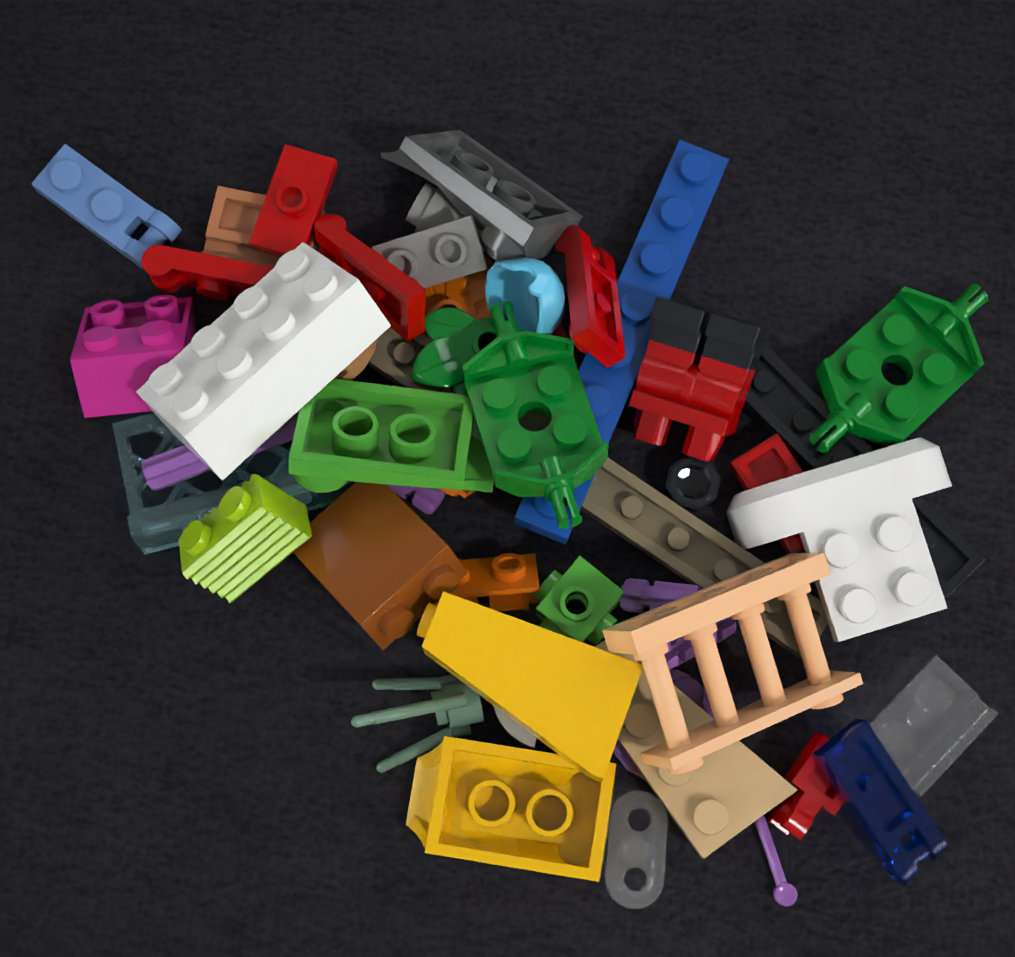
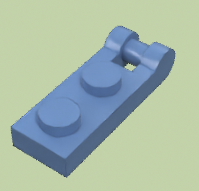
(103, 204)

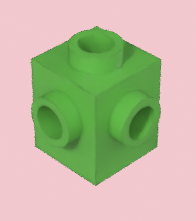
(583, 585)

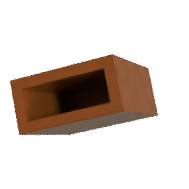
(379, 560)

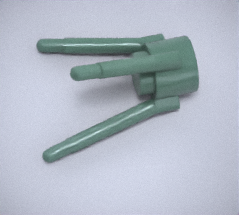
(452, 704)

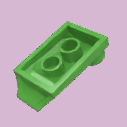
(388, 439)

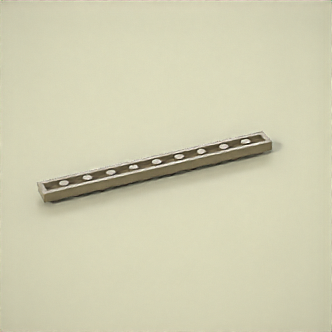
(632, 509)

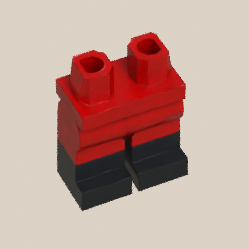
(695, 374)

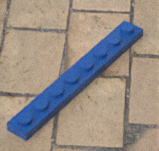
(647, 274)

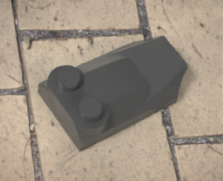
(505, 204)

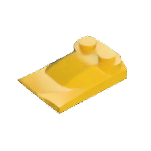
(511, 808)

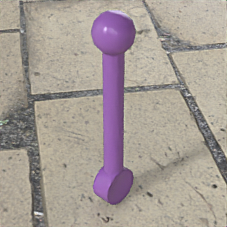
(783, 893)

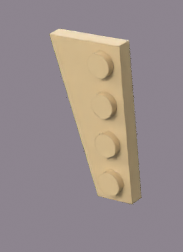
(716, 798)

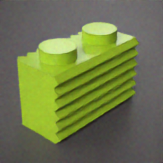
(243, 537)

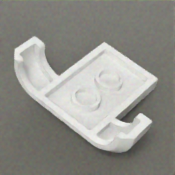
(864, 525)

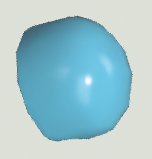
(532, 290)

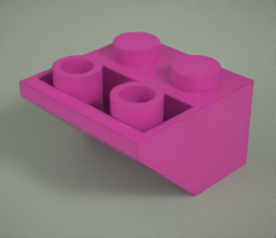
(123, 346)

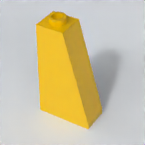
(540, 679)

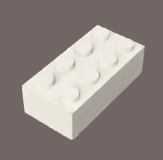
(264, 358)

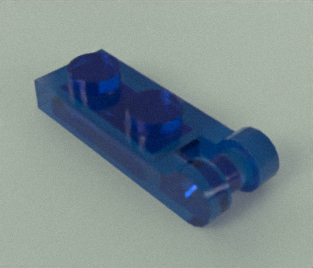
(881, 799)

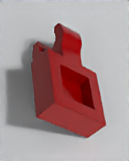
(813, 793)

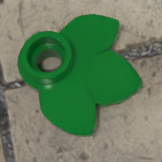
(452, 345)

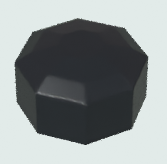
(692, 483)

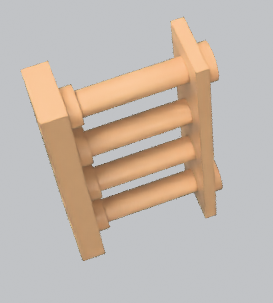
(696, 620)

